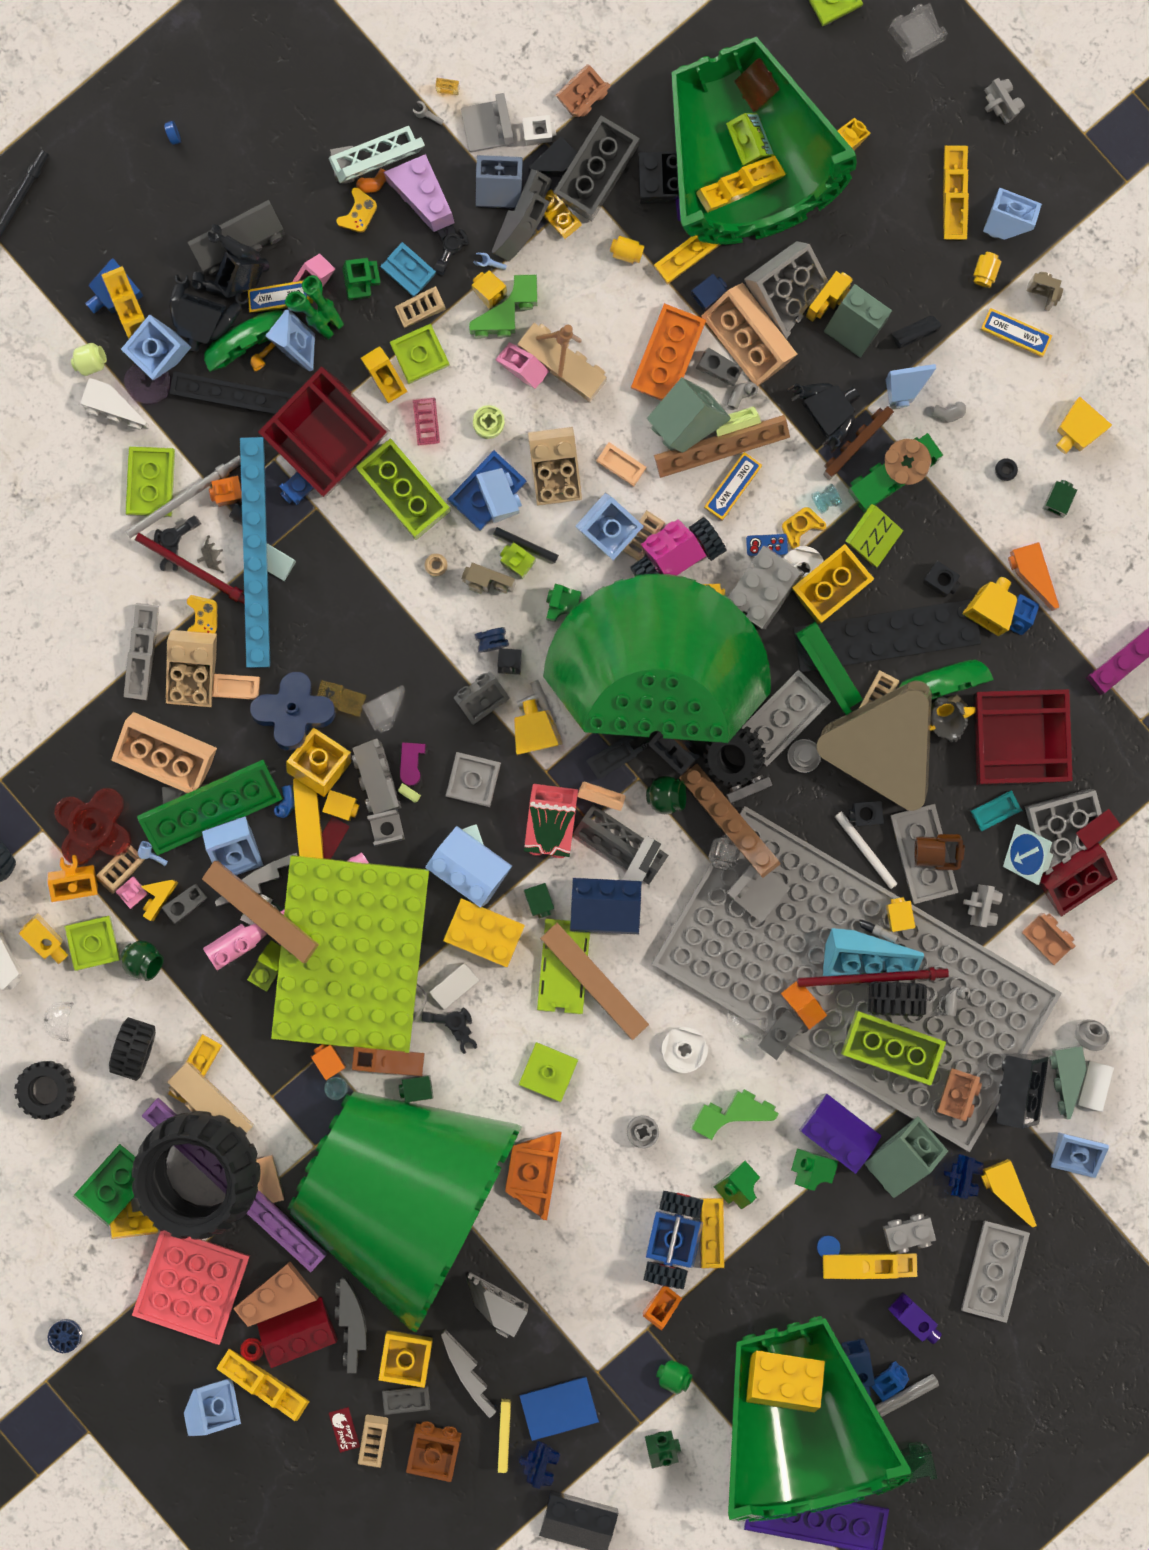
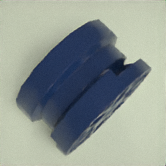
(490, 637)
(65, 1335)

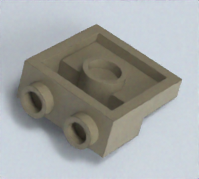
(481, 578)

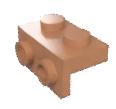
(582, 92)
(959, 1094)

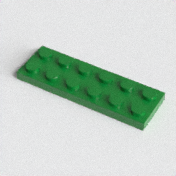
(209, 807)

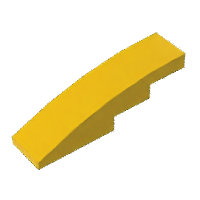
(740, 184)
(955, 192)
(124, 300)
(307, 821)
(263, 1385)

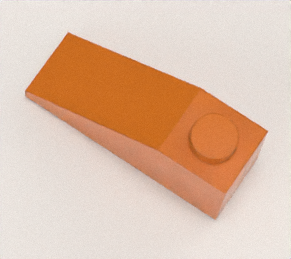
(1033, 571)

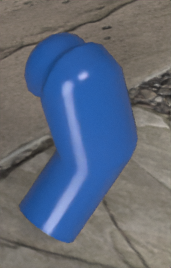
(287, 804)

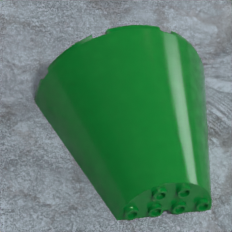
(800, 136)
(805, 1459)

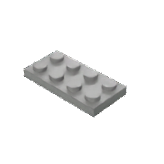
(787, 714)
(923, 882)
(995, 1271)

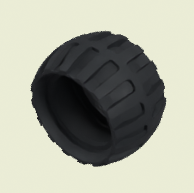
(163, 1203)

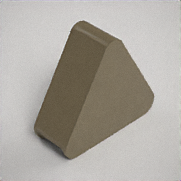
(885, 744)

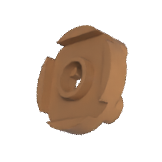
(920, 465)

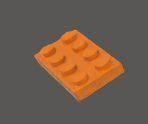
(668, 352)

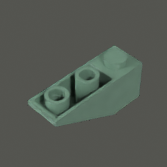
(1070, 1072)

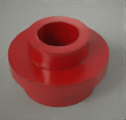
(251, 1356)

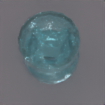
(829, 497)
(334, 1090)

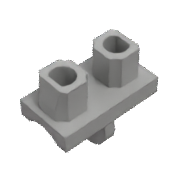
(1001, 102)
(981, 904)

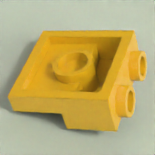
(831, 295)

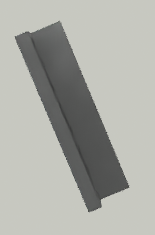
(613, 846)

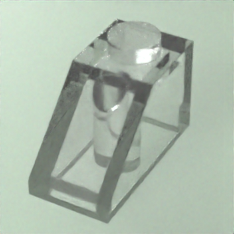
(385, 709)

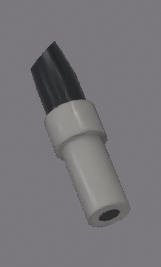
(879, 931)

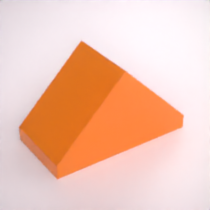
(804, 1005)
(662, 1307)

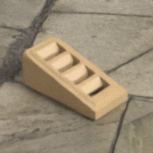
(417, 300)
(655, 520)
(884, 678)
(112, 887)
(375, 1426)

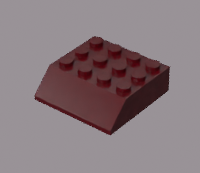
(324, 431)
(1023, 737)

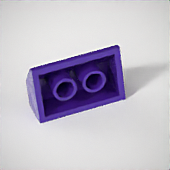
(840, 1133)

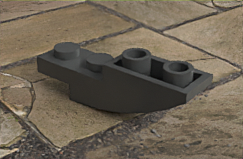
(522, 222)
(351, 1315)

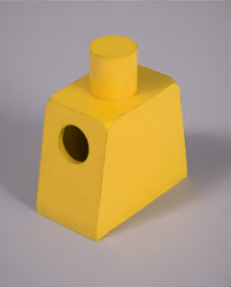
(1081, 427)
(993, 606)
(535, 729)
(37, 930)

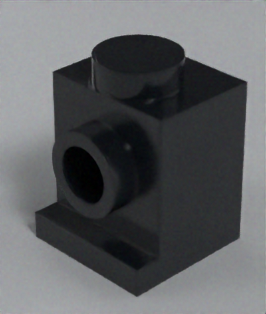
(509, 661)

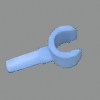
(487, 261)
(144, 852)

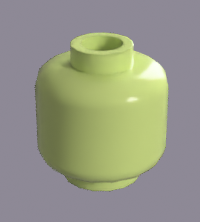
(88, 359)

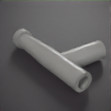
(539, 696)

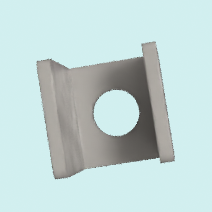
(378, 819)

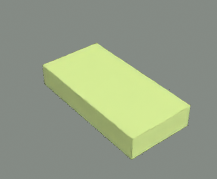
(739, 420)

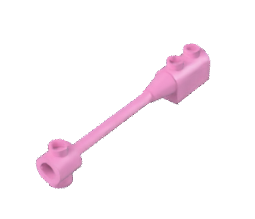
(242, 938)

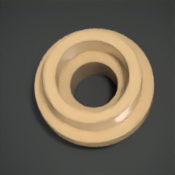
(436, 572)

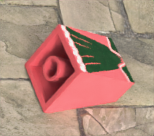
(550, 820)

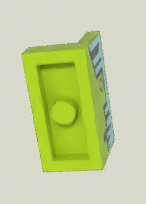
(749, 138)

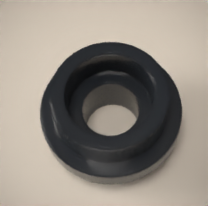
(1011, 465)

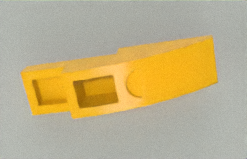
(869, 1266)

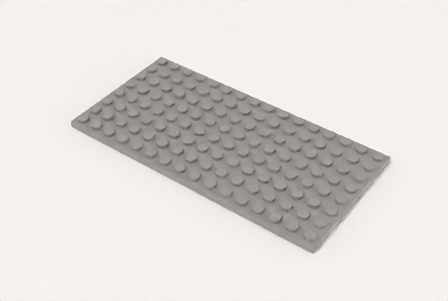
(751, 962)

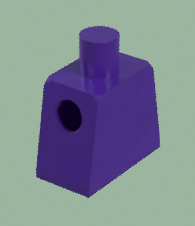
(915, 1319)

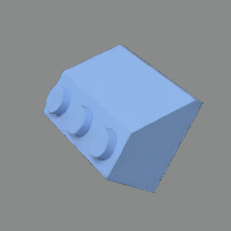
(468, 866)

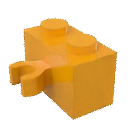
(72, 881)

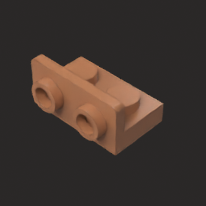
(1049, 938)

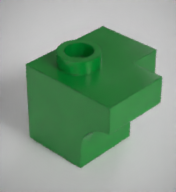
(359, 276)
(561, 601)
(813, 1169)
(738, 1185)

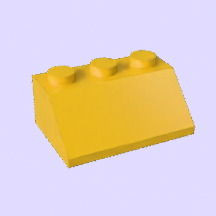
(832, 584)

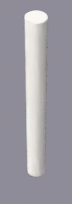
(866, 850)

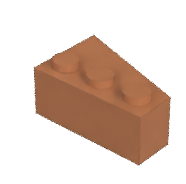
(276, 1296)

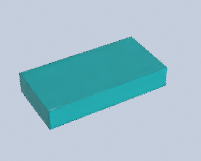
(996, 810)

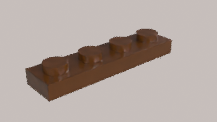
(850, 449)

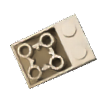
(555, 466)
(190, 668)

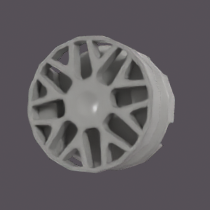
(642, 1131)

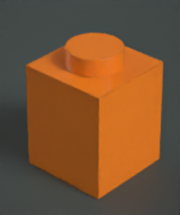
(328, 1060)

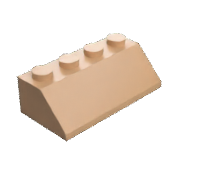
(749, 334)
(163, 753)

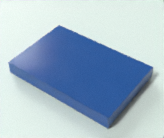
(469, 498)
(559, 1408)

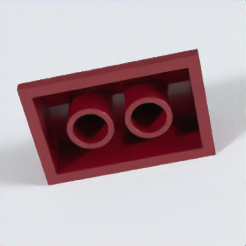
(1078, 879)
(296, 1333)

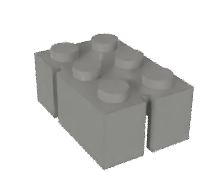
(765, 586)

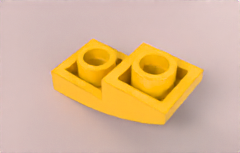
(560, 216)

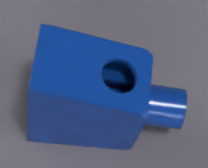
(102, 295)

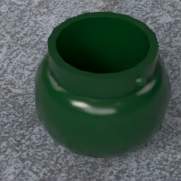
(666, 795)
(141, 960)

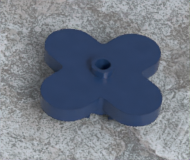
(292, 711)

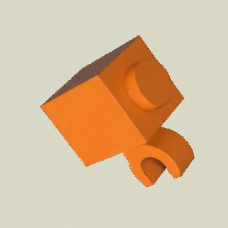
(226, 491)

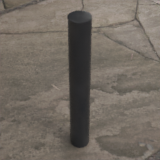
(529, 546)

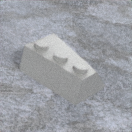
(788, 285)
(375, 777)
(1061, 819)
(497, 1305)

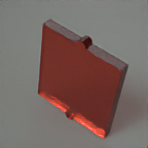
(757, 85)

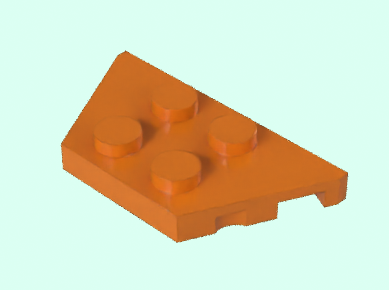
(533, 1172)

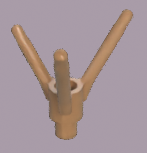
(563, 338)

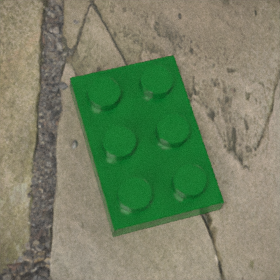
(109, 1187)

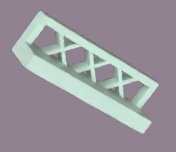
(395, 153)

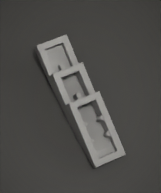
(141, 651)
(262, 875)
(464, 1366)

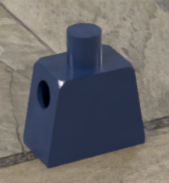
(860, 1359)

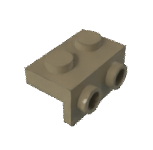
(1046, 286)

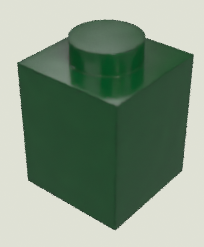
(1060, 498)
(539, 900)
(416, 1088)

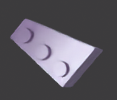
(421, 190)

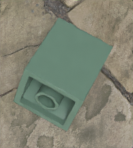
(857, 320)
(686, 416)
(906, 1157)

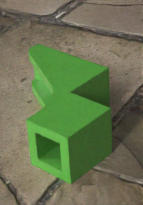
(502, 317)
(741, 1108)

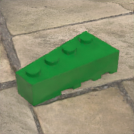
(879, 484)

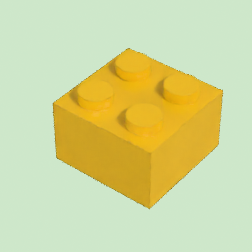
(318, 762)
(405, 1359)

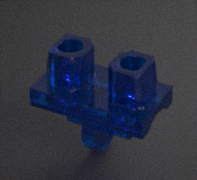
(961, 1176)
(536, 1465)

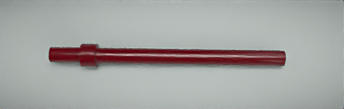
(234, 593)

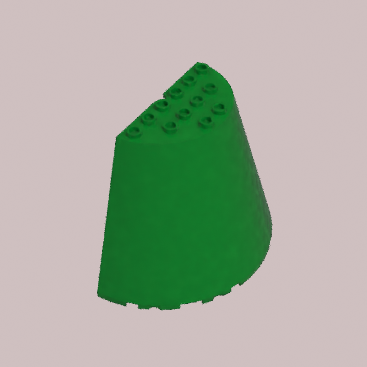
(659, 660)
(400, 1194)

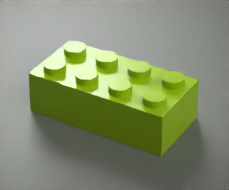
(403, 489)
(893, 1048)

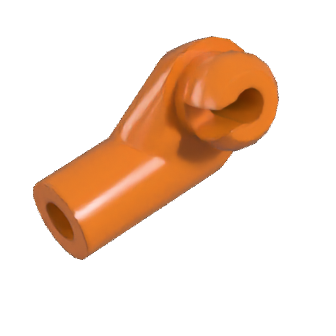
(371, 185)

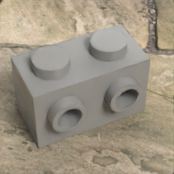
(909, 1233)

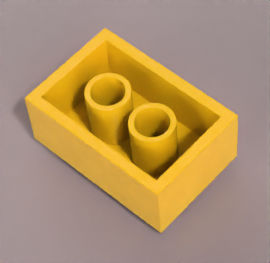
(484, 933)
(785, 1381)

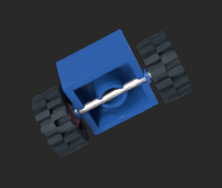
(674, 1239)

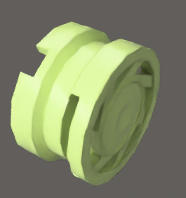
(488, 422)

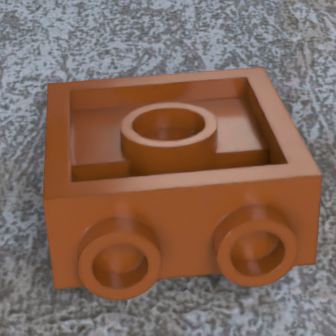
(433, 1451)

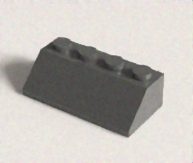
(596, 168)
(251, 228)

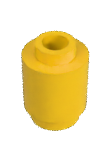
(627, 249)
(986, 269)

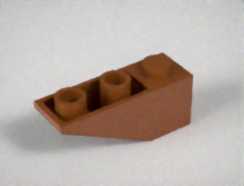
(388, 1061)

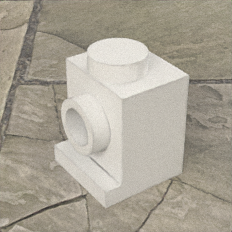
(532, 124)

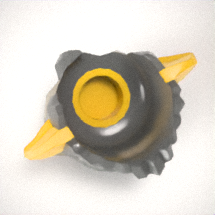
(950, 717)

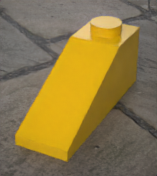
(1005, 1185)

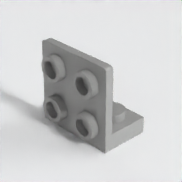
(487, 124)
(758, 894)

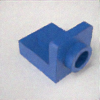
(295, 489)
(1024, 614)
(890, 1381)

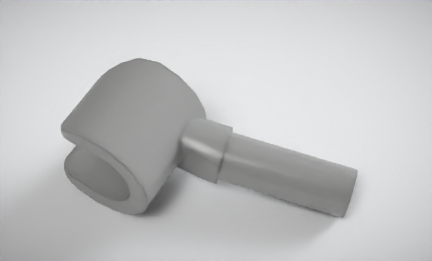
(425, 113)

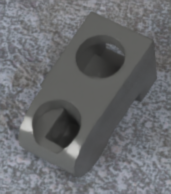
(719, 367)
(184, 904)

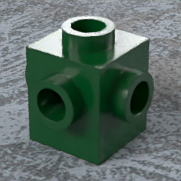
(662, 1449)

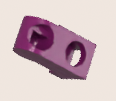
(409, 763)

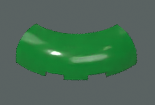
(237, 340)
(954, 677)

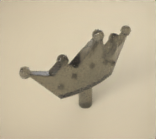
(210, 555)

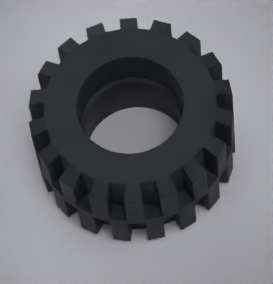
(732, 773)
(897, 998)
(132, 1049)
(26, 1096)

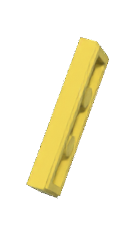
(504, 1435)

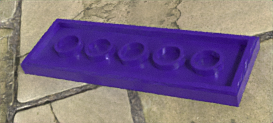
(846, 1527)

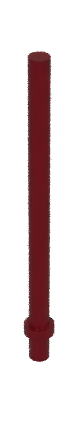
(930, 974)

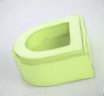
(409, 793)

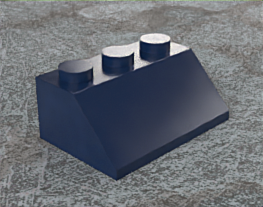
(605, 906)

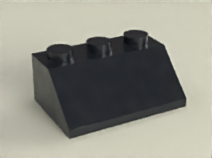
(1021, 1090)
(578, 1521)

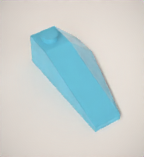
(858, 953)

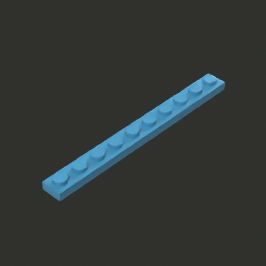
(255, 552)

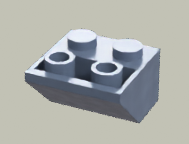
(498, 181)

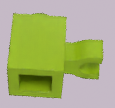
(517, 559)

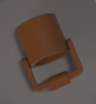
(931, 851)

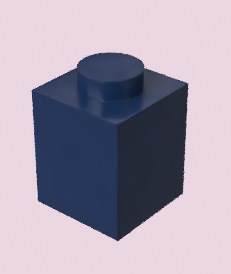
(709, 291)

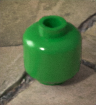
(674, 1377)

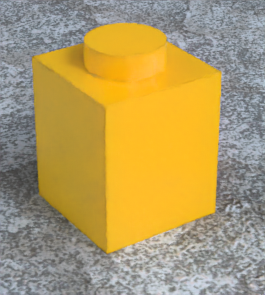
(341, 805)
(900, 915)

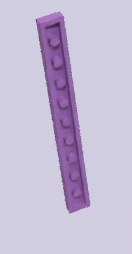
(262, 1209)

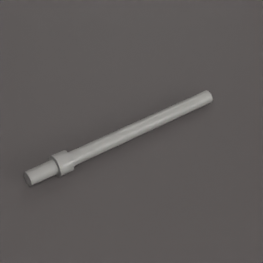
(222, 472)

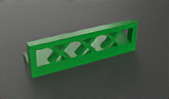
(829, 667)

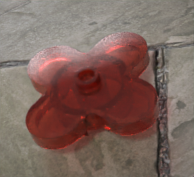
(79, 816)

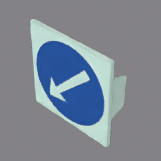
(1028, 854)

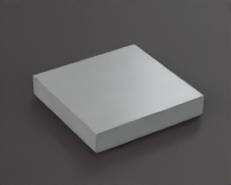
(473, 779)

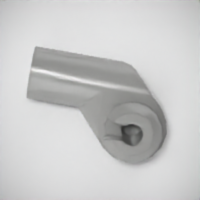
(742, 391)
(950, 414)
(954, 997)

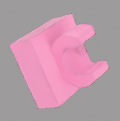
(131, 892)

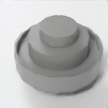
(803, 756)
(1092, 1035)

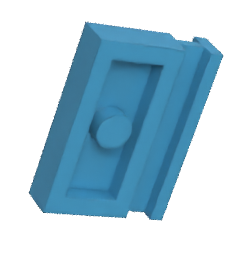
(408, 269)

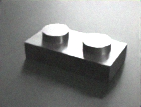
(757, 784)

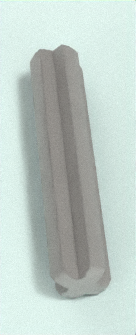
(907, 1395)

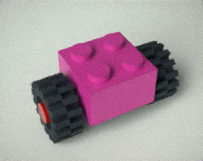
(679, 548)

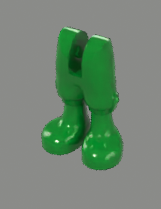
(317, 318)

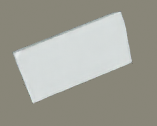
(454, 986)
(1095, 1086)

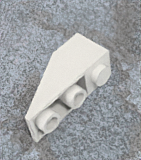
(106, 400)

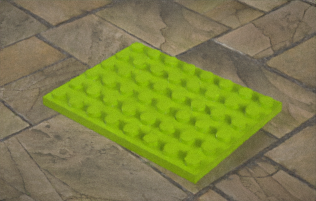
(367, 960)

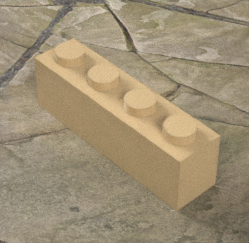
(577, 373)
(204, 1096)

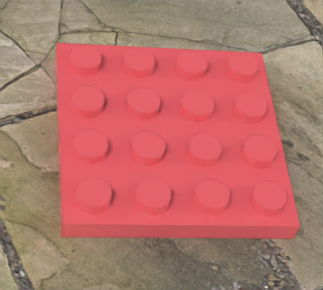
(191, 1286)

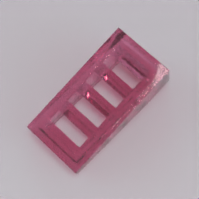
(426, 401)

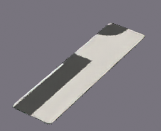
(642, 860)

